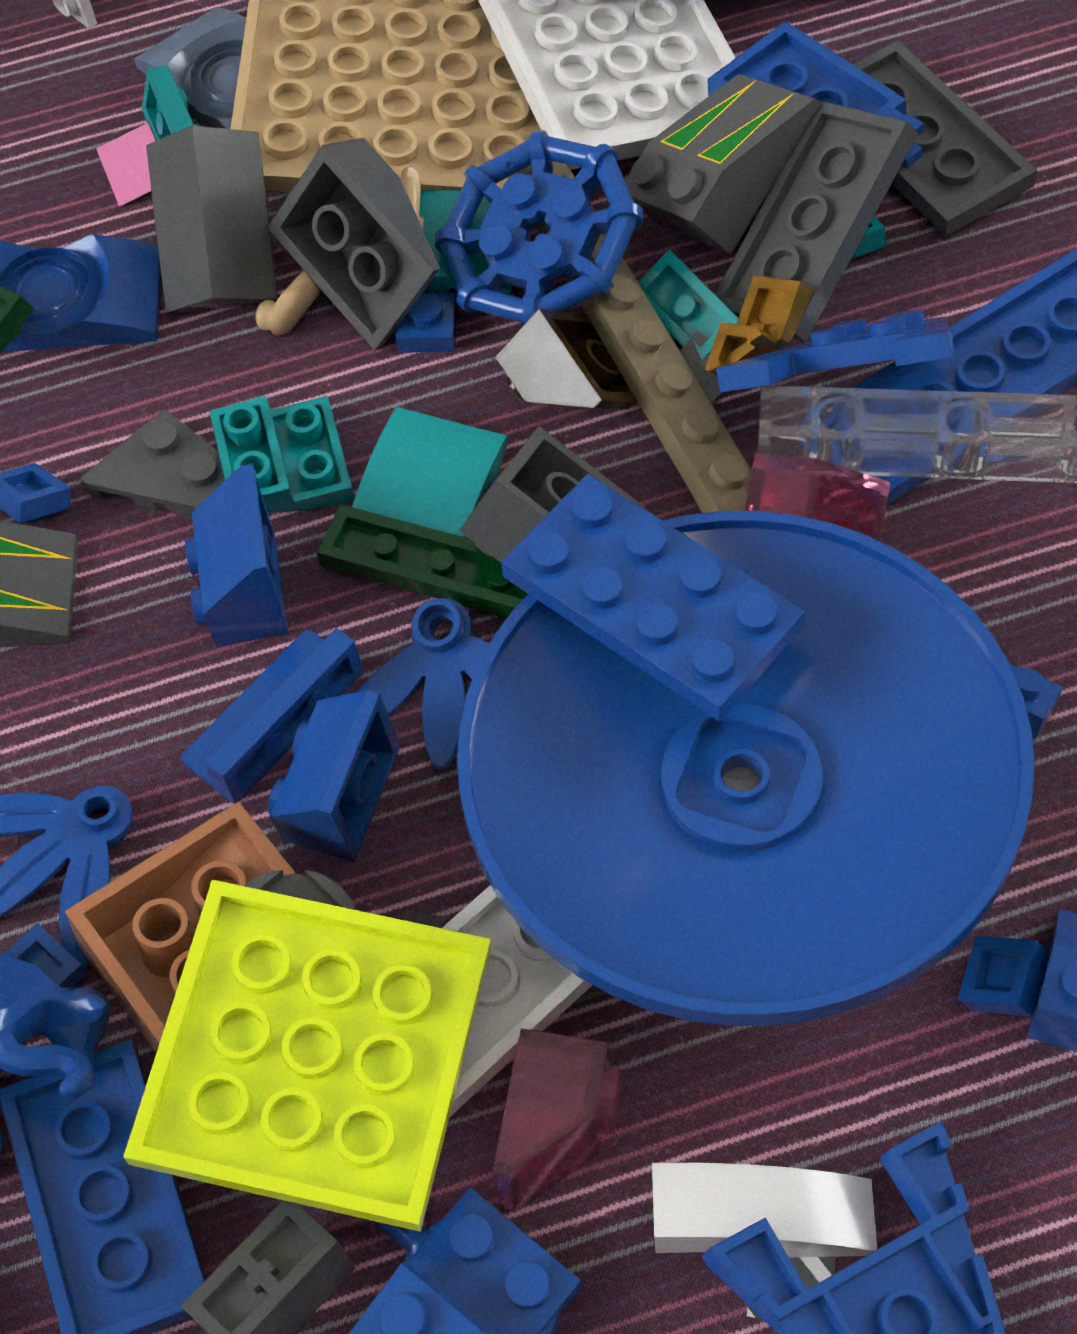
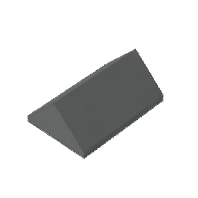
(211, 219)

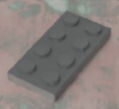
(963, 160)
(820, 206)

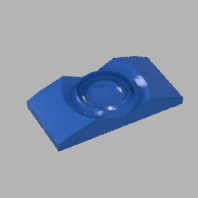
(85, 292)

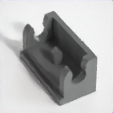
(272, 1277)

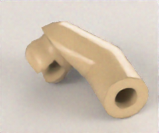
(290, 306)

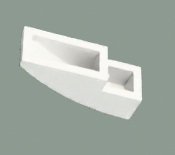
(806, 1208)

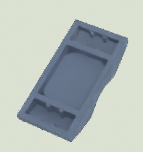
(204, 63)

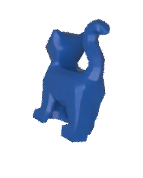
(68, 1016)

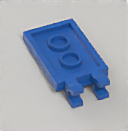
(807, 67)

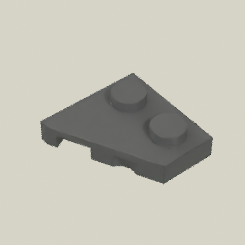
(159, 468)

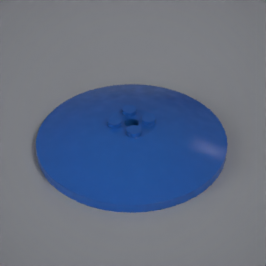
(855, 863)

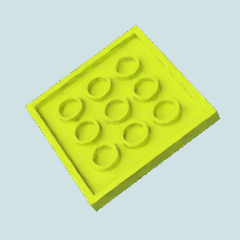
(311, 1055)

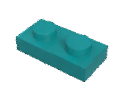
(164, 103)
(684, 302)

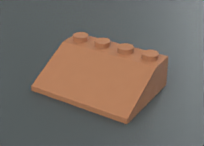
(147, 918)

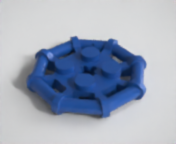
(525, 203)

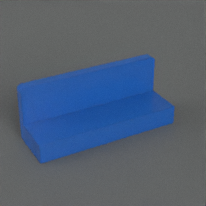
(265, 717)

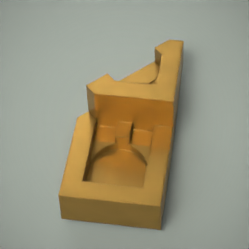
(764, 324)

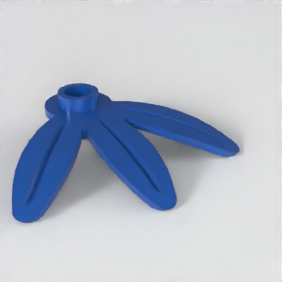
(441, 666)
(65, 838)

